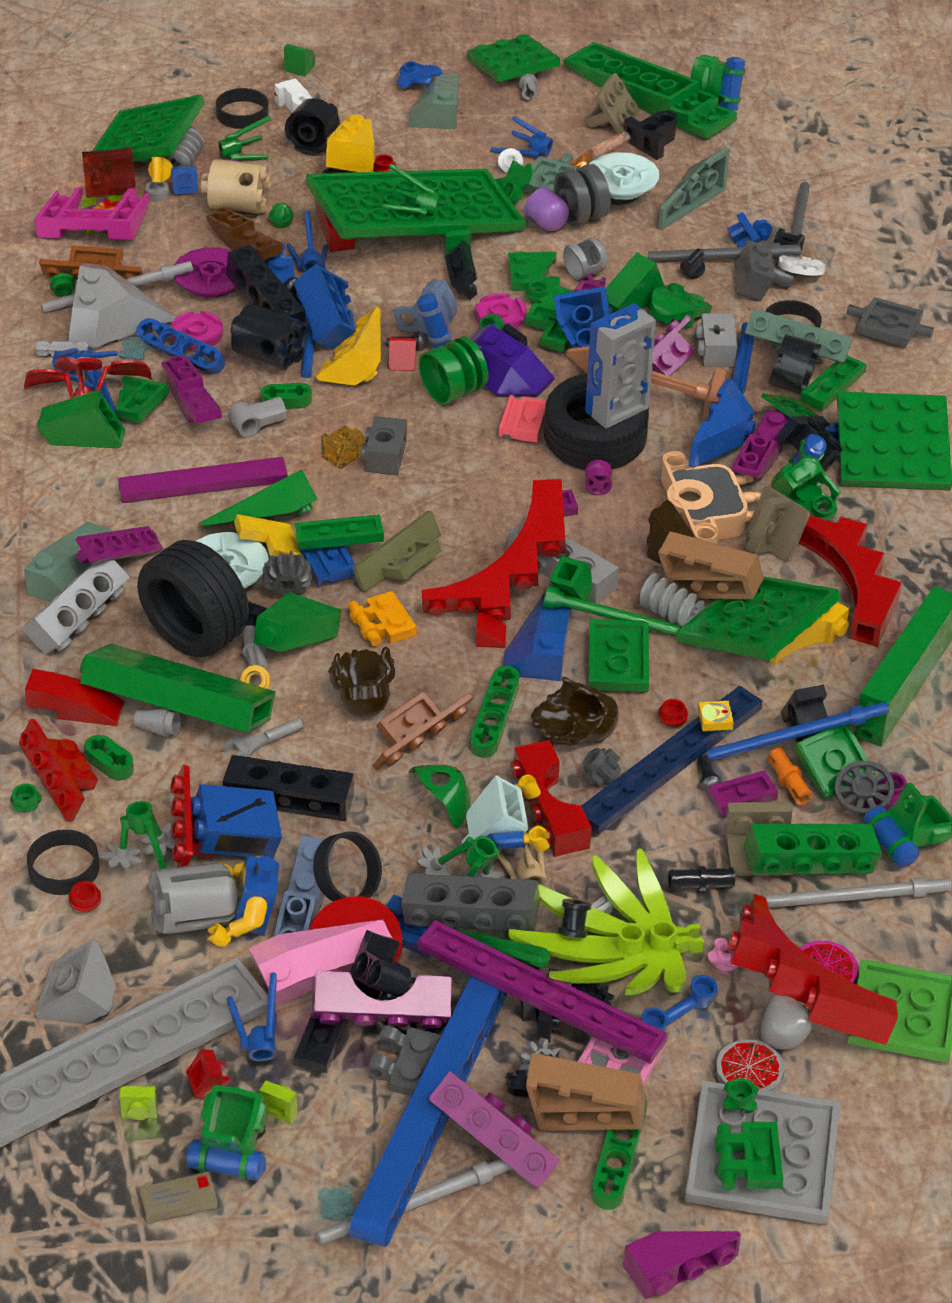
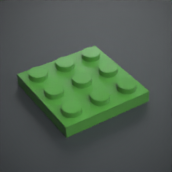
(922, 1009)

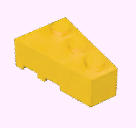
(351, 145)

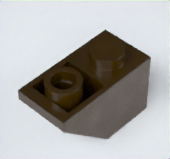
(661, 522)

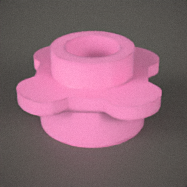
(721, 956)

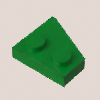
(528, 267)
(139, 398)

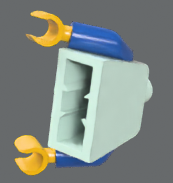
(502, 815)

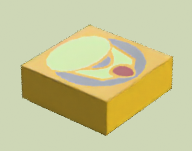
(715, 715)

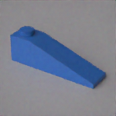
(578, 310)
(540, 643)

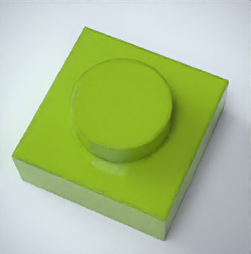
(280, 1101)
(138, 1102)

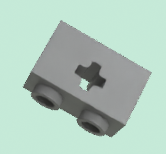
(717, 340)

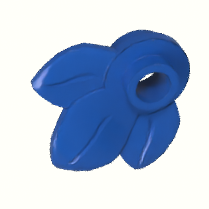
(414, 72)

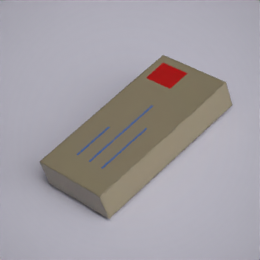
(178, 1197)

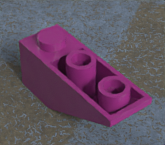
(673, 1257)

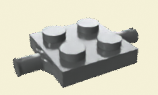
(889, 322)

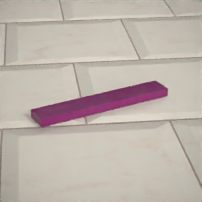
(202, 479)

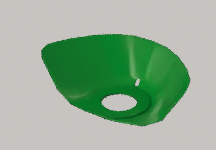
(453, 794)

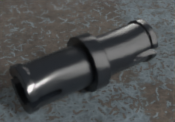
(701, 878)

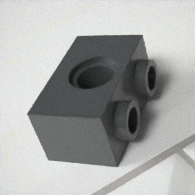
(384, 445)

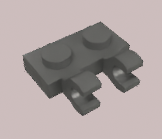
(414, 1055)

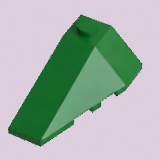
(280, 498)

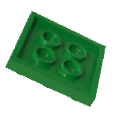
(513, 58)

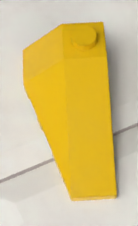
(357, 355)

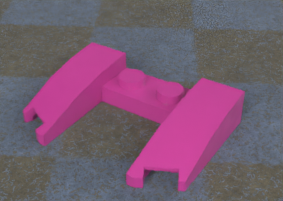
(62, 214)

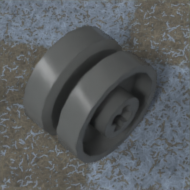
(584, 193)

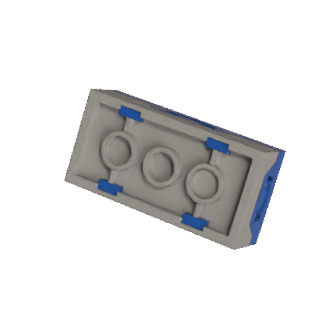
(620, 365)

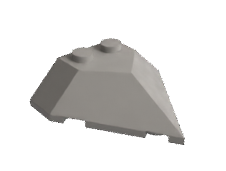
(109, 308)

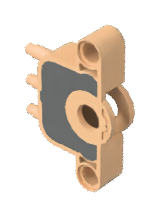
(707, 497)

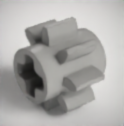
(533, 1048)

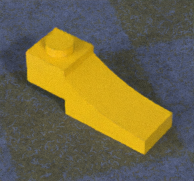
(824, 629)

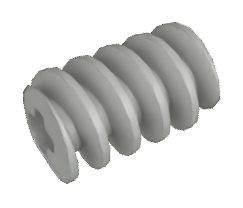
(187, 149)
(668, 602)

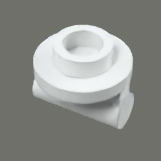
(507, 157)

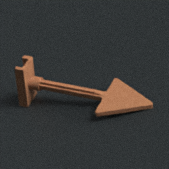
(701, 391)

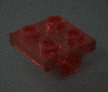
(108, 172)

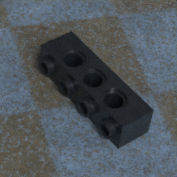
(260, 284)
(294, 786)

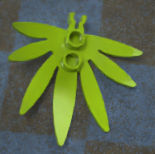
(645, 943)

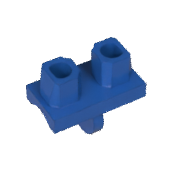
(744, 231)

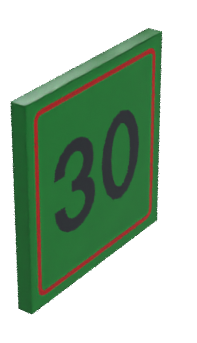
(789, 405)

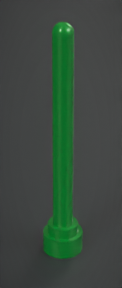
(556, 599)

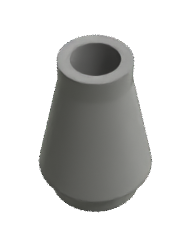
(160, 721)

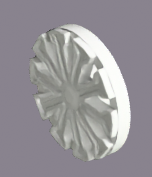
(801, 265)

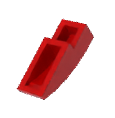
(72, 699)

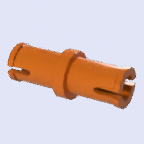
(789, 776)

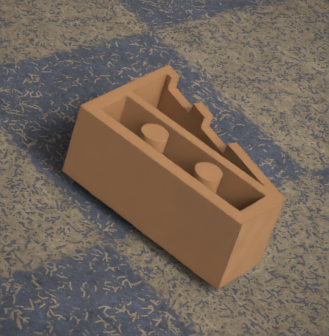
(710, 568)
(584, 1095)

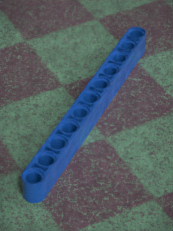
(422, 1120)

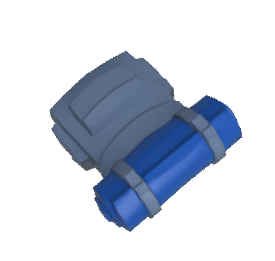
(432, 312)

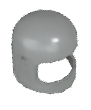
(585, 258)

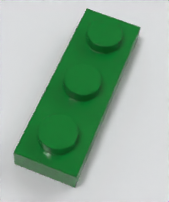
(834, 379)
(339, 532)

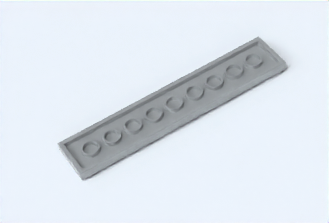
(125, 1048)

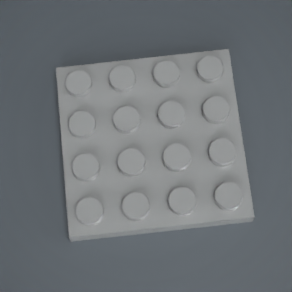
(806, 1146)

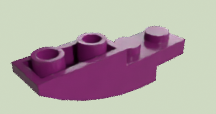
(189, 390)
(761, 447)

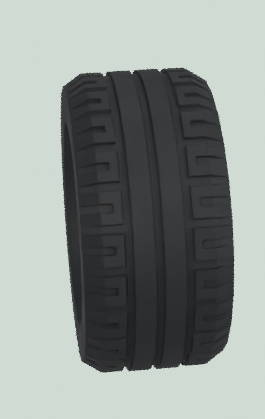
(582, 443)
(193, 598)

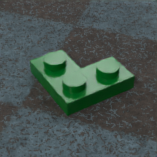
(544, 318)

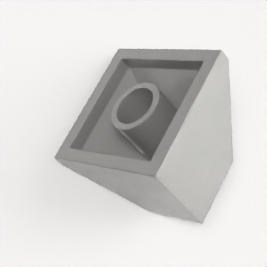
(77, 987)

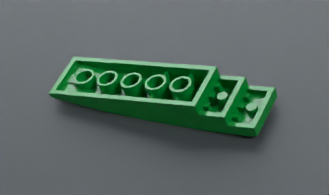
(655, 88)

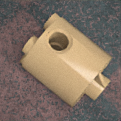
(237, 186)

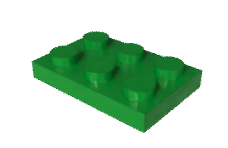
(619, 655)

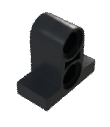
(652, 133)
(799, 428)
(805, 706)
(377, 970)

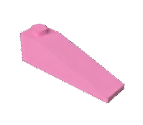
(302, 953)

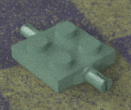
(546, 170)

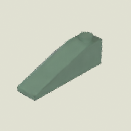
(57, 564)

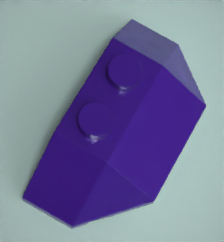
(510, 365)

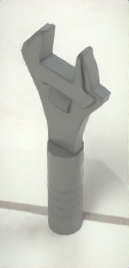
(249, 745)

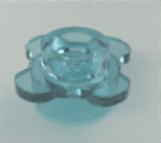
(133, 349)
(340, 1210)

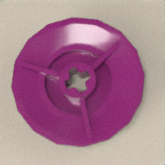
(208, 272)

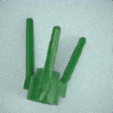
(231, 147)
(426, 200)

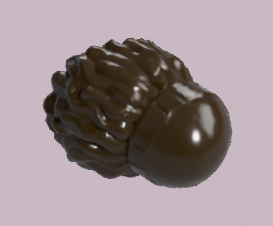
(363, 680)
(575, 715)

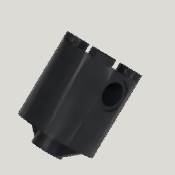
(267, 336)

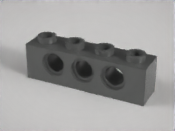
(471, 902)

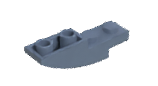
(303, 896)

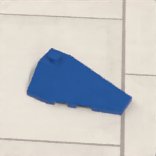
(726, 425)

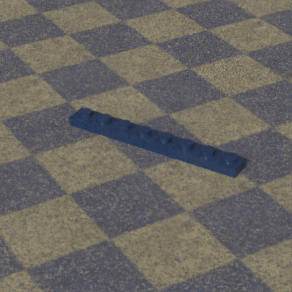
(664, 764)

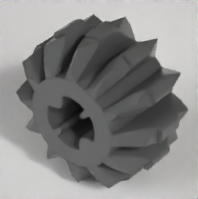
(287, 574)

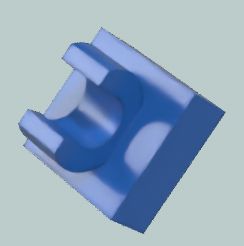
(184, 180)

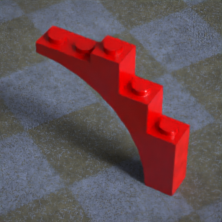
(517, 567)
(860, 567)
(792, 973)

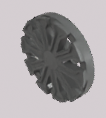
(863, 787)

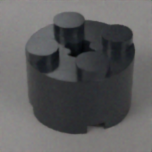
(312, 125)
(794, 363)

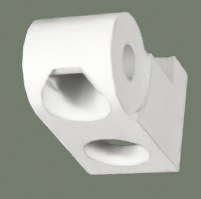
(290, 94)

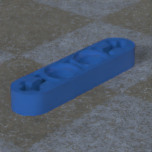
(182, 342)

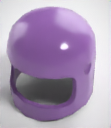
(547, 209)

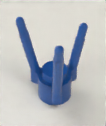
(538, 143)
(310, 255)
(72, 353)
(261, 1040)

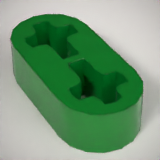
(293, 394)
(112, 754)

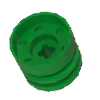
(453, 370)

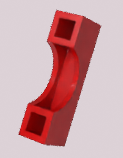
(564, 822)

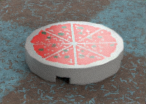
(751, 1061)

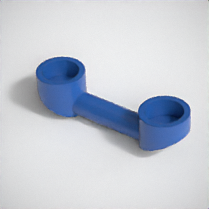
(701, 994)

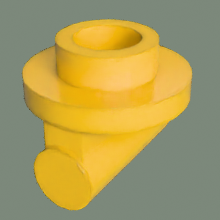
(160, 169)

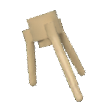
(527, 867)

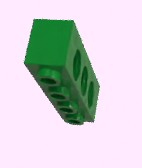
(812, 848)

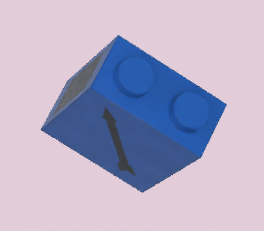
(235, 821)

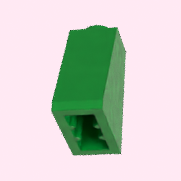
(634, 283)
(82, 423)
(296, 623)

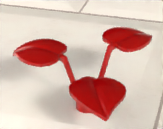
(120, 367)

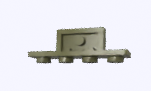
(400, 554)

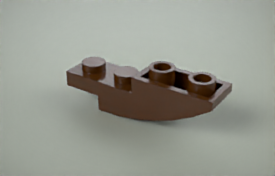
(239, 231)

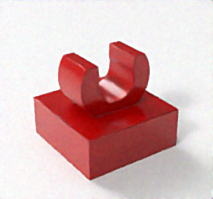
(205, 1073)

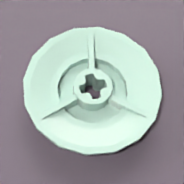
(627, 174)
(242, 555)

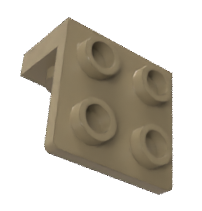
(737, 824)

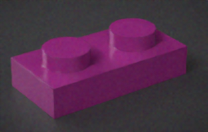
(745, 789)

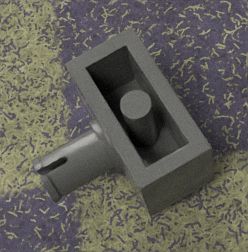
(757, 272)

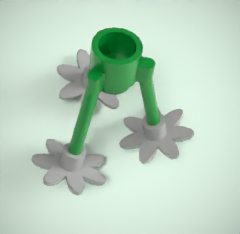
(141, 821)
(479, 856)

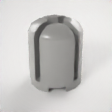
(193, 897)

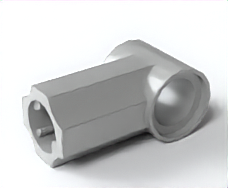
(250, 418)

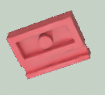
(523, 418)

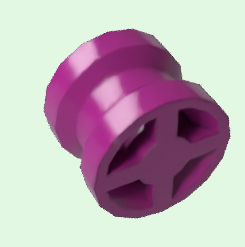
(598, 477)

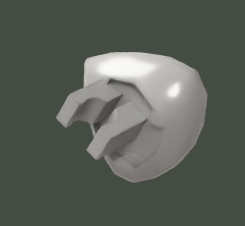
(784, 1023)

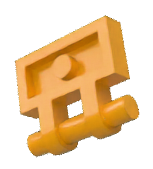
(389, 615)

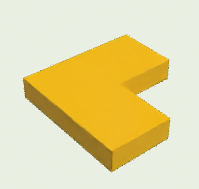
(275, 534)

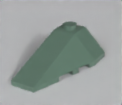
(437, 104)
(697, 186)

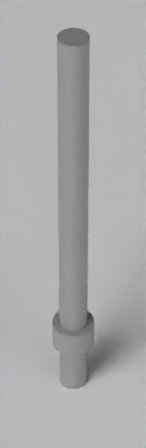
(165, 273)
(916, 888)
(479, 1174)

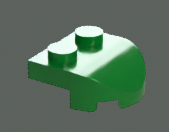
(674, 303)

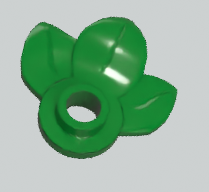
(515, 181)
(543, 290)
(812, 499)

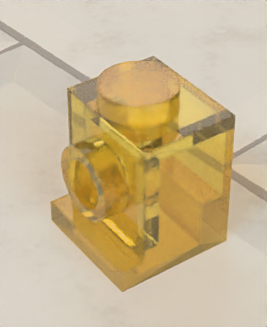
(342, 446)

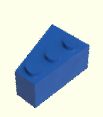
(325, 306)

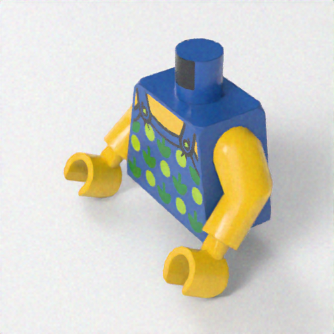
(256, 898)

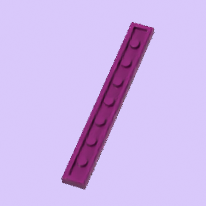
(543, 992)

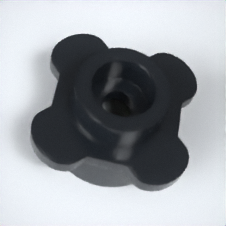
(517, 1083)

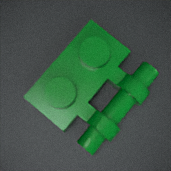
(760, 1152)

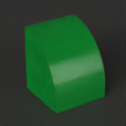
(298, 60)
(572, 578)

